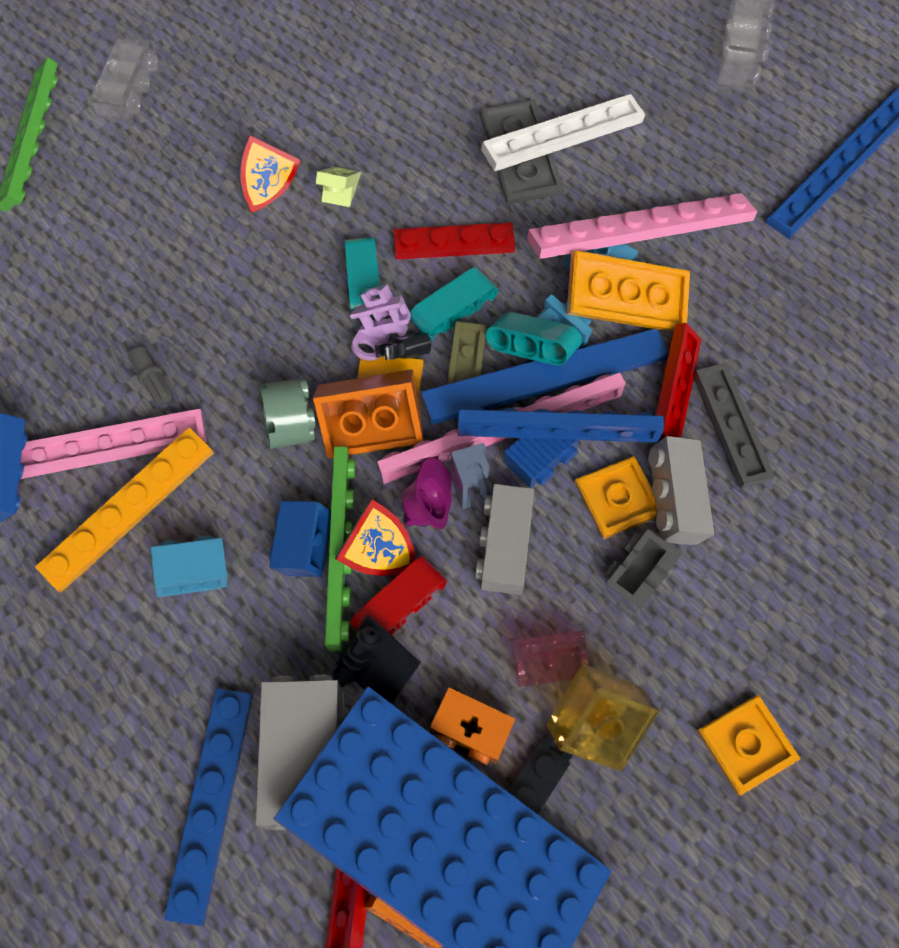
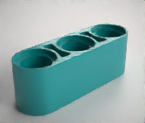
(361, 269)
(452, 302)
(533, 338)

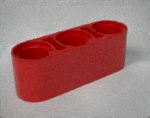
(402, 596)

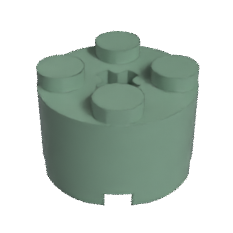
(287, 413)

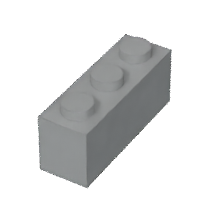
(680, 491)
(505, 539)

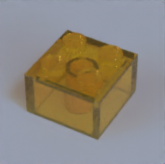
(602, 718)

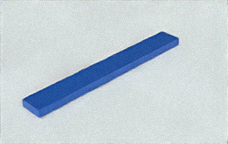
(837, 168)
(541, 378)

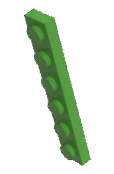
(29, 128)
(338, 595)

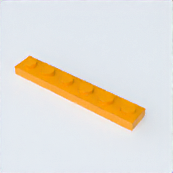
(124, 510)

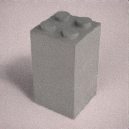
(294, 729)

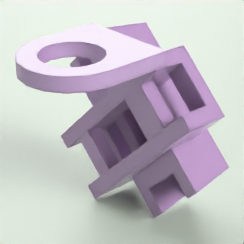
(380, 329)

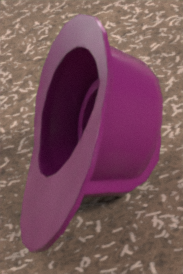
(429, 496)

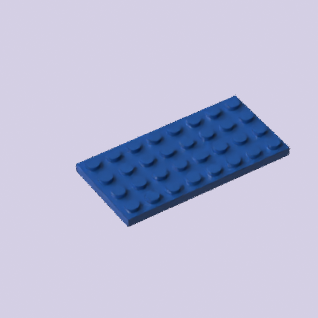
(439, 837)

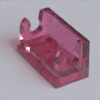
(549, 658)

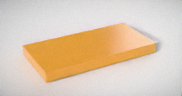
(627, 291)

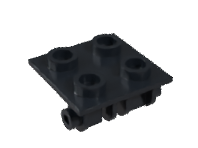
(376, 661)

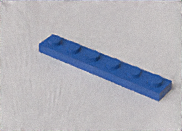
(564, 426)
(209, 808)

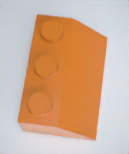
(369, 413)

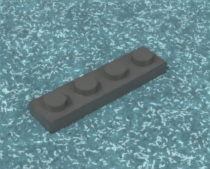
(733, 426)

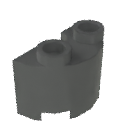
(643, 568)

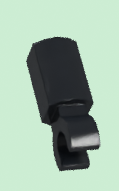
(404, 347)

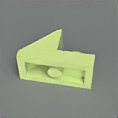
(338, 185)

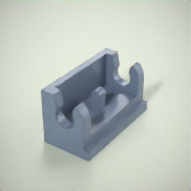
(467, 471)

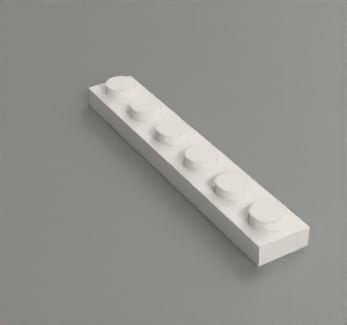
(562, 132)

